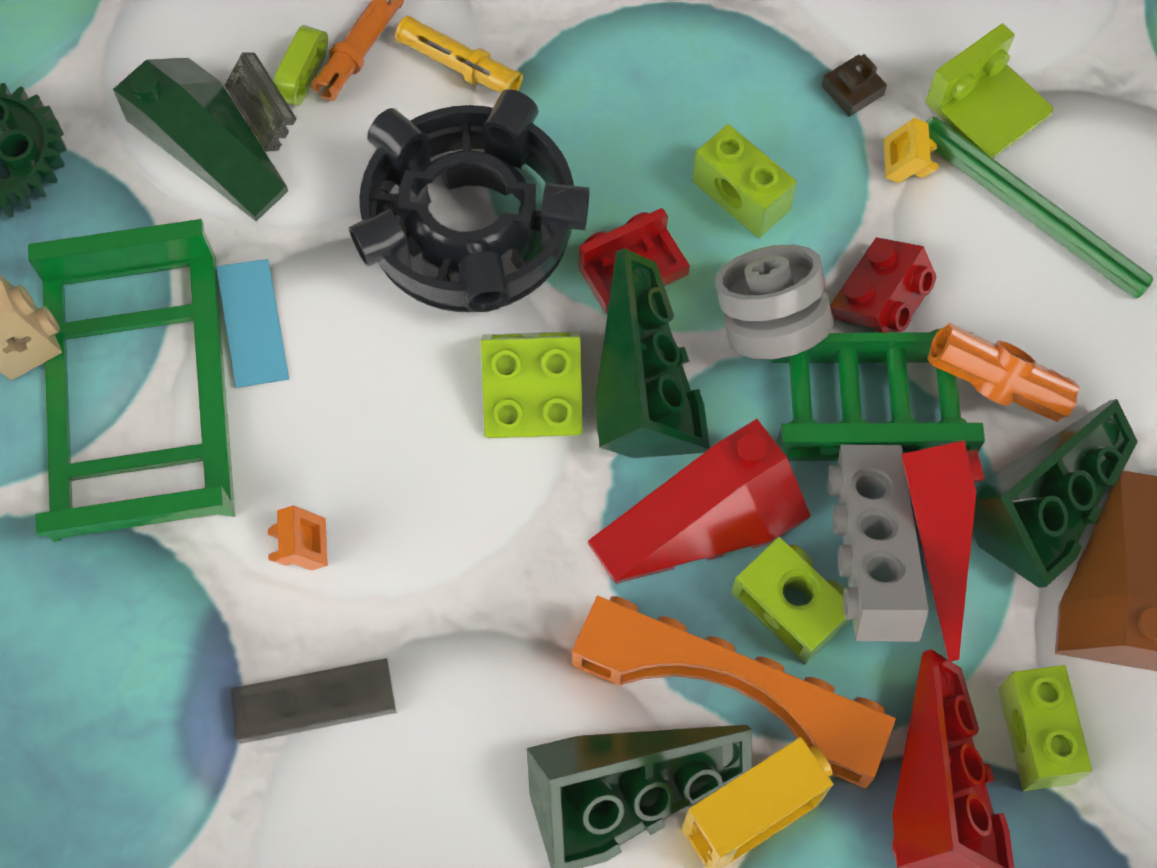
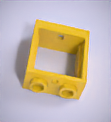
(758, 804)

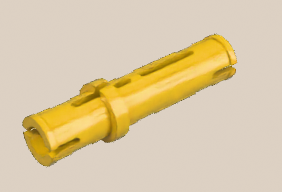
(417, 35)

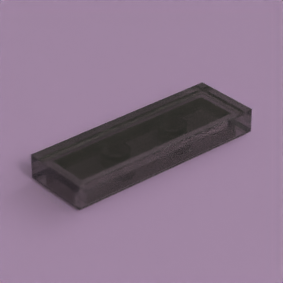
(313, 700)

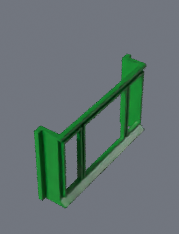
(115, 256)

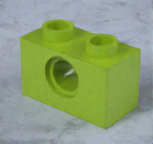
(743, 180)
(799, 628)
(1044, 728)

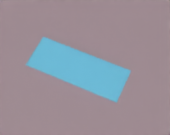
(252, 323)

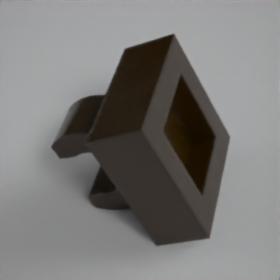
(854, 84)

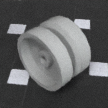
(774, 301)

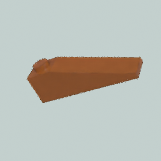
(1112, 596)

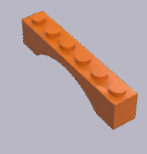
(632, 647)

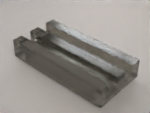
(260, 102)

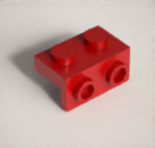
(642, 234)
(885, 286)

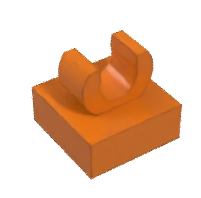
(300, 538)

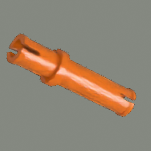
(348, 55)

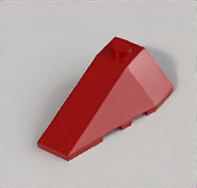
(719, 503)
(944, 508)
(942, 794)

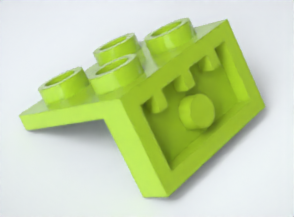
(985, 96)
(531, 384)

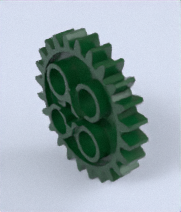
(35, 133)

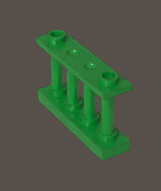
(813, 441)

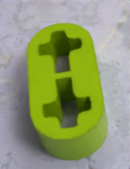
(301, 64)

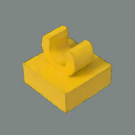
(909, 151)

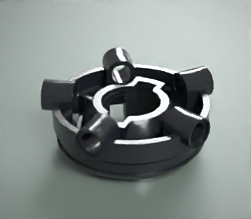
(467, 264)

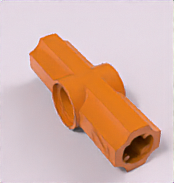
(1003, 372)

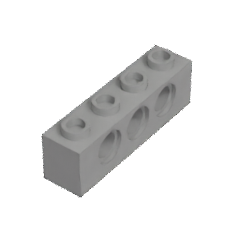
(879, 544)

